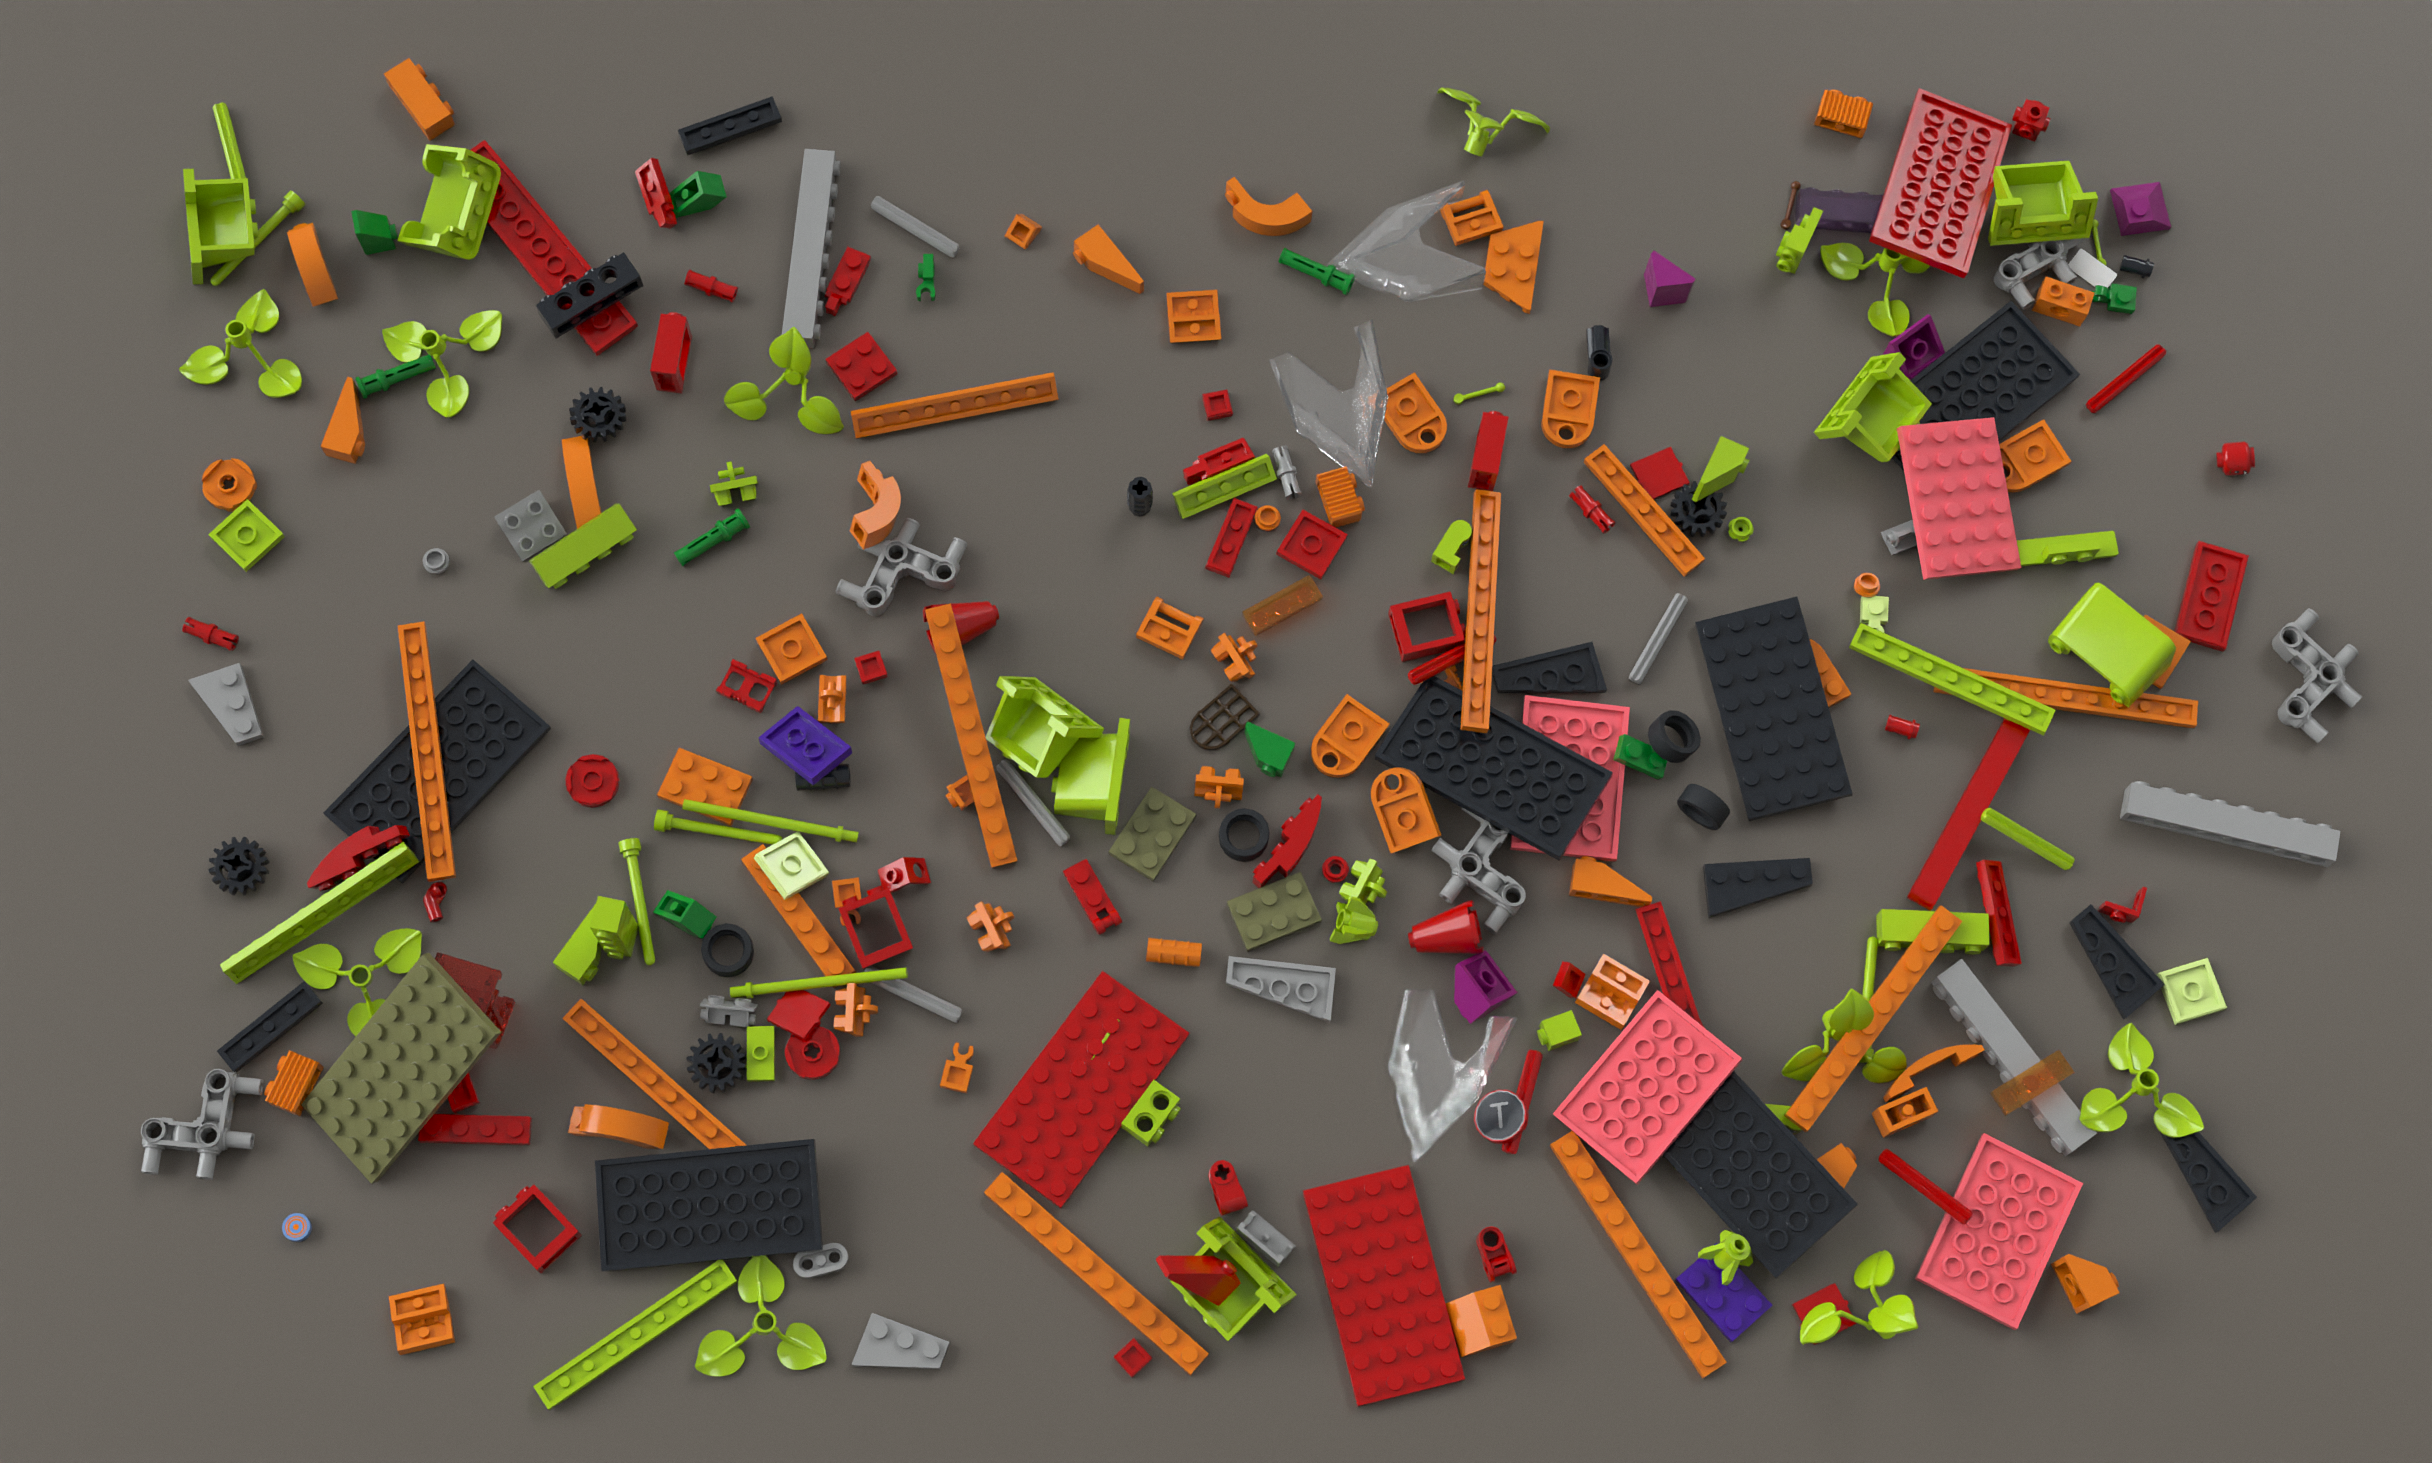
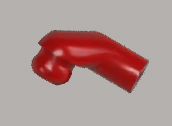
(433, 899)

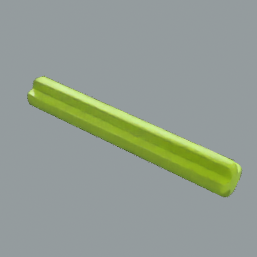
(228, 141)
(2027, 838)

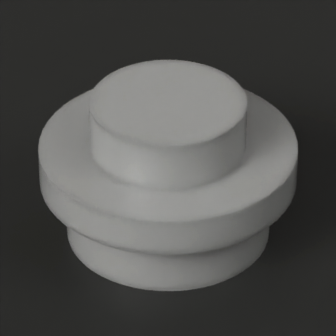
(436, 561)

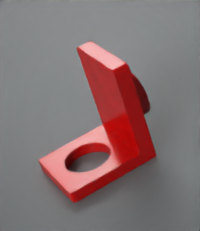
(901, 873)
(2122, 914)

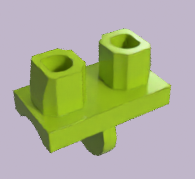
(746, 485)
(1369, 883)

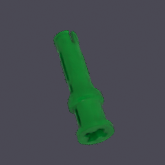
(1328, 275)
(383, 379)
(722, 531)

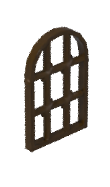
(1223, 708)

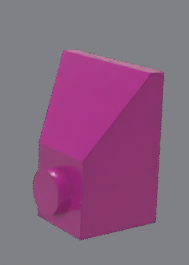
(2140, 208)
(1480, 987)

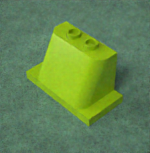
(2040, 204)
(218, 221)
(1875, 407)
(1037, 725)
(1093, 777)
(1258, 1281)

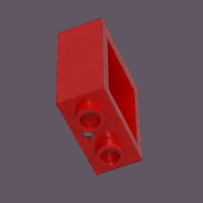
(671, 352)
(1488, 451)
(1401, 633)
(887, 952)
(555, 1247)

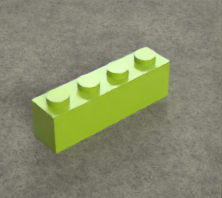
(583, 545)
(614, 927)
(1901, 927)

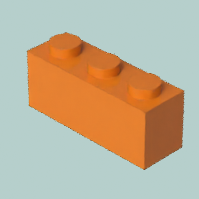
(420, 98)

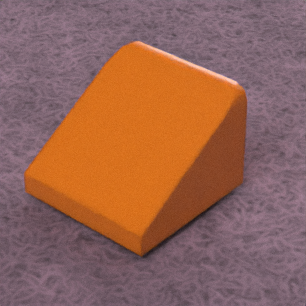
(1023, 230)

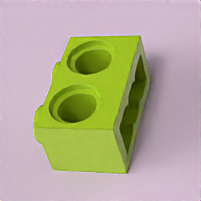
(1145, 1110)

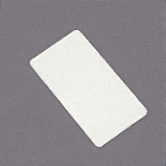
(2091, 269)

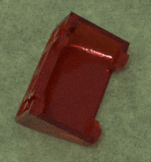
(480, 985)

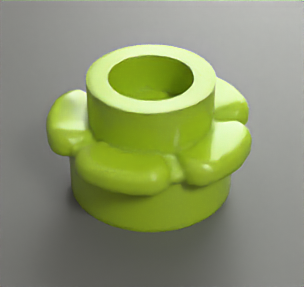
(1745, 524)

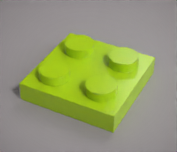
(246, 535)

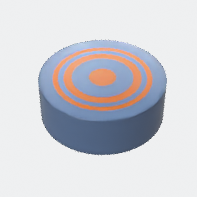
(297, 1227)

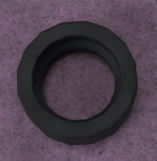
(1664, 746)
(1703, 806)
(1249, 815)
(722, 930)

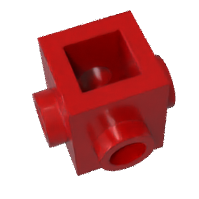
(2030, 119)

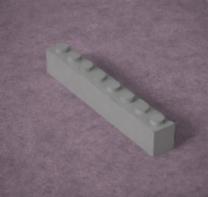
(810, 244)
(2230, 824)
(2009, 1053)

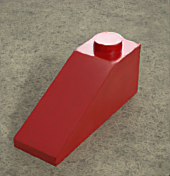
(1201, 1275)

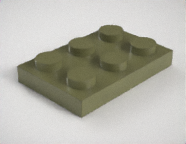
(1152, 834)
(1274, 911)

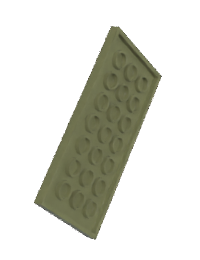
(400, 1068)

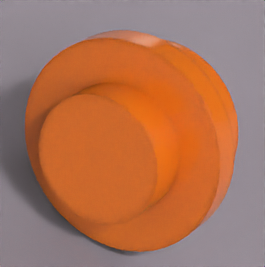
(1267, 518)
(1867, 585)

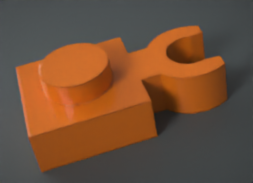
(846, 889)
(957, 1073)

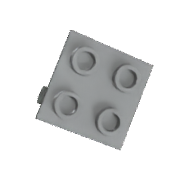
(530, 525)

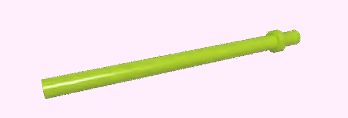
(774, 821)
(751, 989)

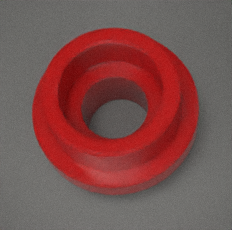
(1335, 861)

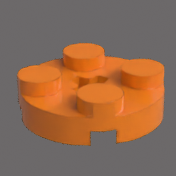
(227, 470)

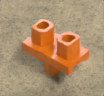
(1228, 647)
(832, 699)
(1218, 787)
(995, 926)
(857, 1009)

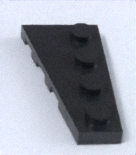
(1558, 671)
(1743, 883)
(2116, 963)
(2211, 1179)

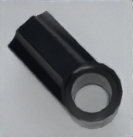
(1598, 351)

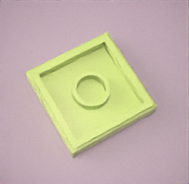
(791, 865)
(2191, 991)

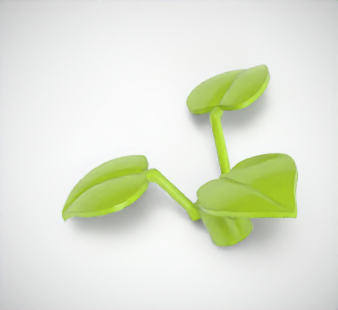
(1479, 137)
(1844, 262)
(258, 314)
(410, 338)
(791, 353)
(322, 962)
(1851, 1013)
(2103, 1111)
(1887, 1319)
(800, 1346)

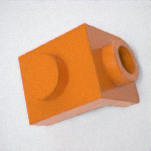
(960, 793)

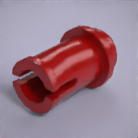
(1902, 727)

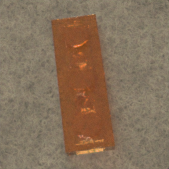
(1282, 605)
(2032, 1082)

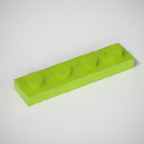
(1224, 486)

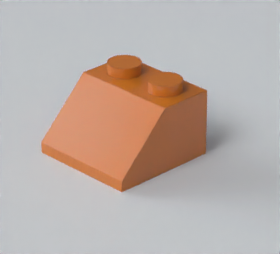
(2085, 1281)
(1481, 1321)

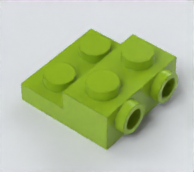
(1795, 243)

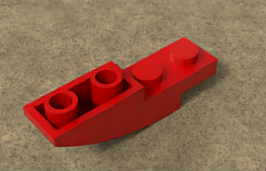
(1297, 837)
(350, 854)

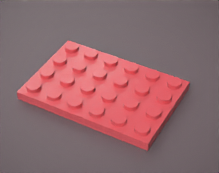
(1958, 498)
(1594, 734)
(1647, 1087)
(2011, 1235)

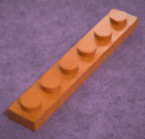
(1644, 510)
(802, 923)

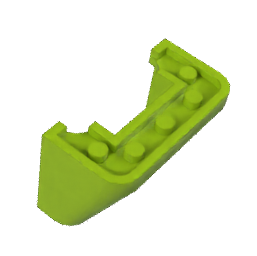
(456, 202)
(2114, 643)

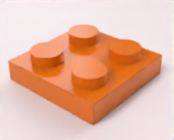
(791, 648)

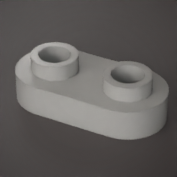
(821, 1261)

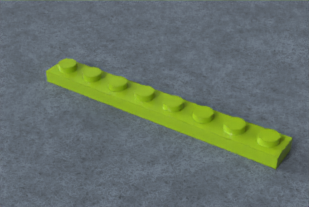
(1952, 679)
(319, 913)
(635, 1334)

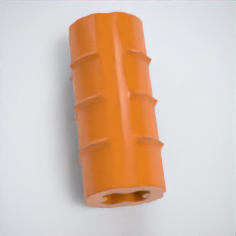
(1174, 952)

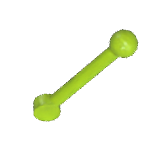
(2097, 243)
(1459, 398)

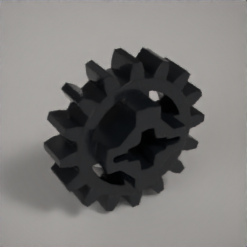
(606, 423)
(1705, 515)
(240, 854)
(728, 1064)

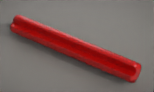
(2125, 378)
(1438, 664)
(1525, 1090)
(1925, 1186)

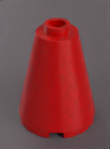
(970, 618)
(1449, 932)

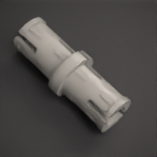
(1286, 472)

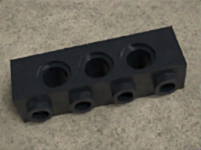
(583, 307)

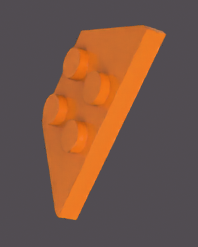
(1513, 263)

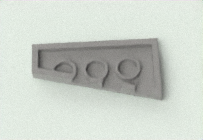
(1288, 984)

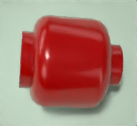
(2236, 458)

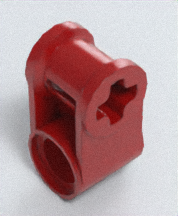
(1227, 1192)
(1495, 1255)

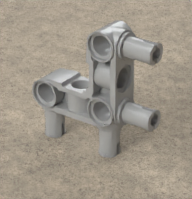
(2032, 263)
(914, 562)
(2311, 662)
(1484, 879)
(215, 1116)

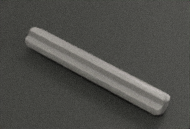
(915, 226)
(1658, 638)
(1033, 802)
(919, 997)

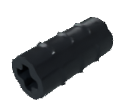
(1139, 496)
(836, 778)

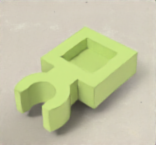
(1874, 611)

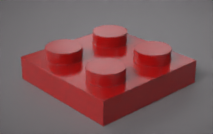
(861, 366)
(1311, 544)

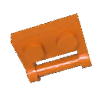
(1473, 224)
(1165, 634)

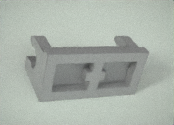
(1265, 1238)

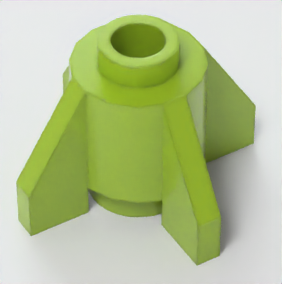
(1353, 922)
(1730, 1253)

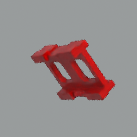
(751, 678)

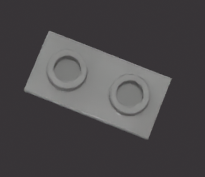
(1900, 537)
(718, 1008)

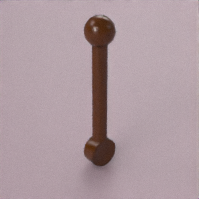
(1786, 223)

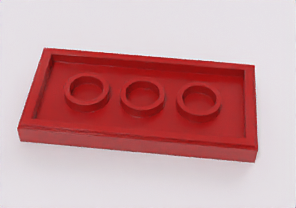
(2211, 595)

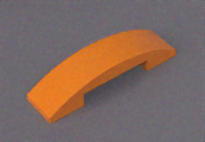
(581, 479)
(1959, 1054)

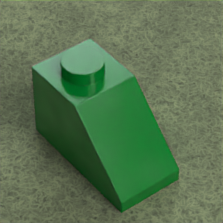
(697, 194)
(374, 232)
(1269, 749)
(685, 914)

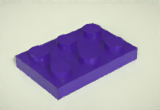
(805, 745)
(1728, 1306)

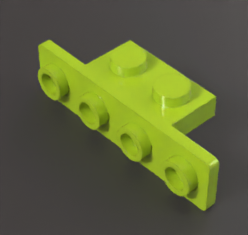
(2067, 548)

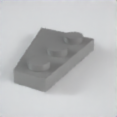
(230, 701)
(898, 1345)

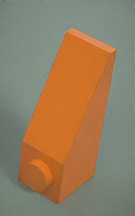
(1105, 259)
(345, 431)
(1601, 883)

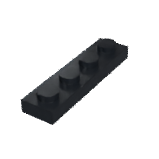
(729, 125)
(269, 1027)

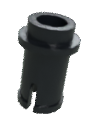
(2137, 266)

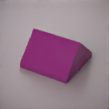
(1666, 282)
(1918, 345)

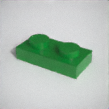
(1639, 757)

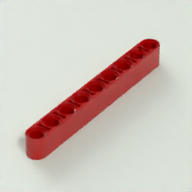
(1967, 814)

